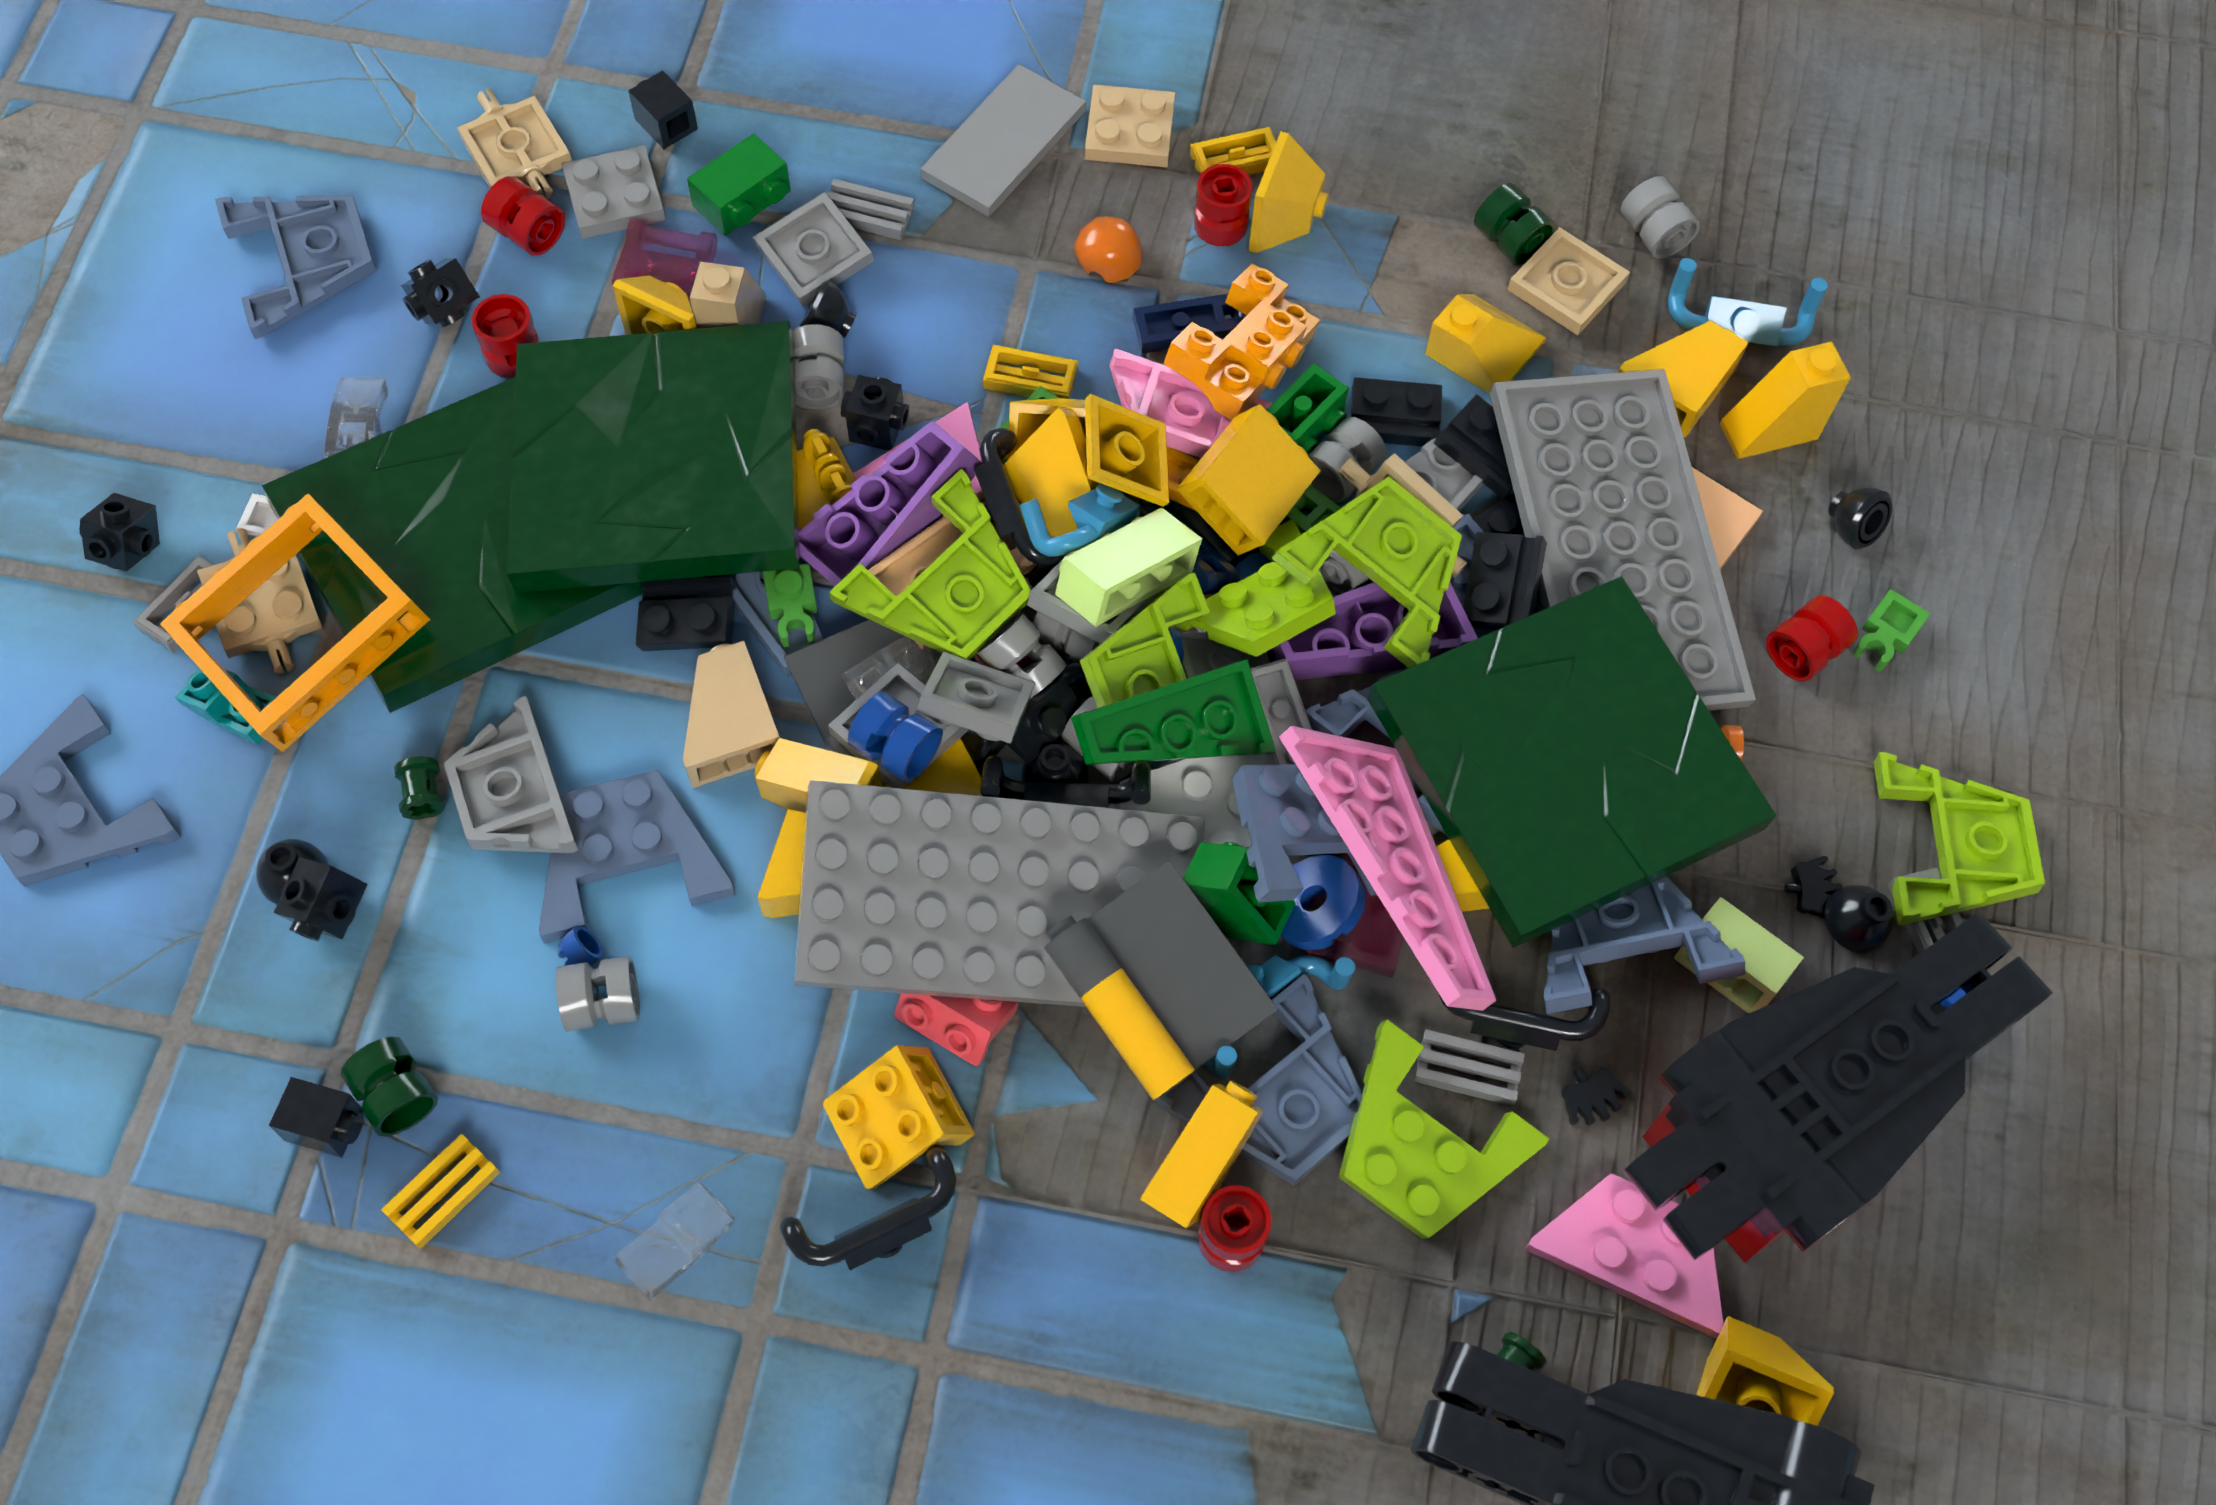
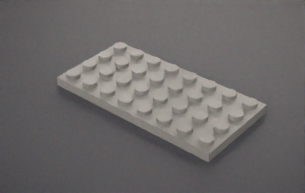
(1616, 496)
(963, 887)

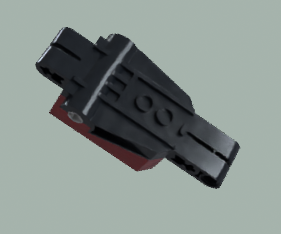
(1824, 1094)
(1623, 1443)

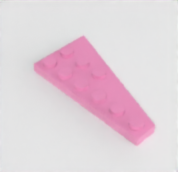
(1385, 830)

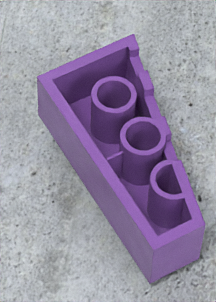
(885, 506)
(1360, 629)

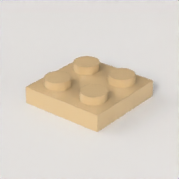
(1129, 125)
(1568, 281)

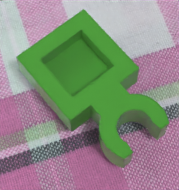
(791, 600)
(1891, 627)

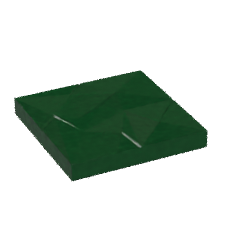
(654, 457)
(437, 522)
(1569, 760)

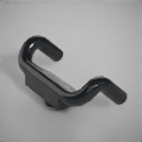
(1003, 504)
(1043, 718)
(1096, 795)
(1520, 1027)
(884, 1233)

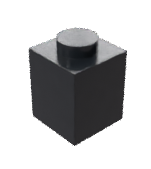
(663, 109)
(317, 1117)

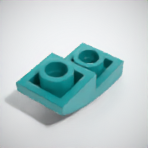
(207, 701)

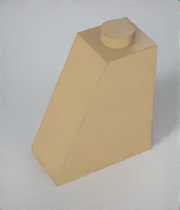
(725, 296)
(726, 717)

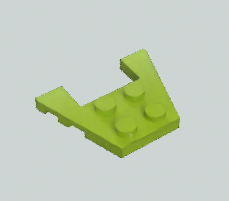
(1394, 545)
(960, 595)
(1265, 605)
(1142, 650)
(1981, 841)
(1410, 1159)

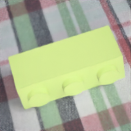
(1127, 566)

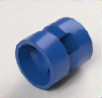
(889, 733)

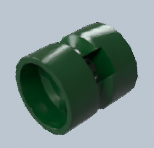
(1511, 221)
(389, 1085)

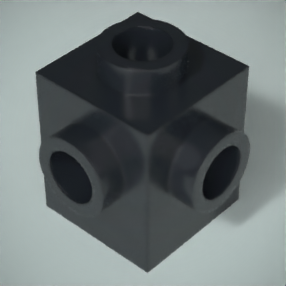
(453, 288)
(874, 412)
(119, 532)
(319, 900)

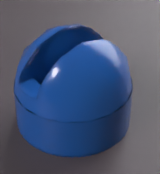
(580, 947)

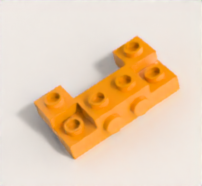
(1253, 353)

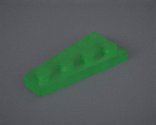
(1184, 720)

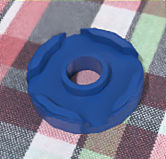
(1339, 912)

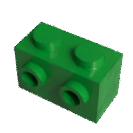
(739, 184)
(1311, 407)
(1224, 887)

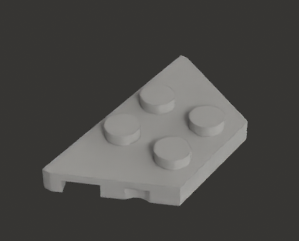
(509, 789)

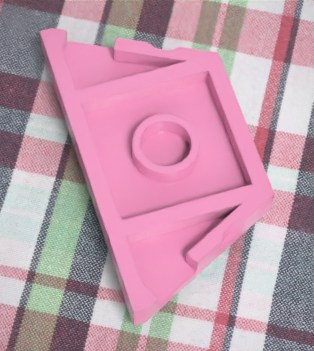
(1171, 399)
(1629, 1249)

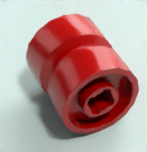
(1222, 204)
(523, 215)
(499, 326)
(1811, 637)
(1234, 1228)

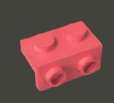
(956, 1023)

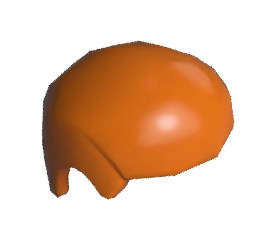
(1109, 248)

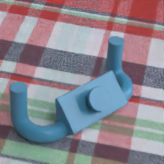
(1747, 319)
(1094, 513)
(1276, 976)

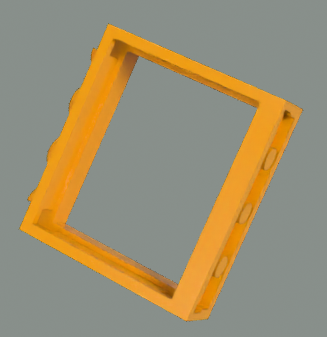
(336, 670)

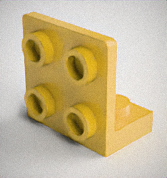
(896, 1113)

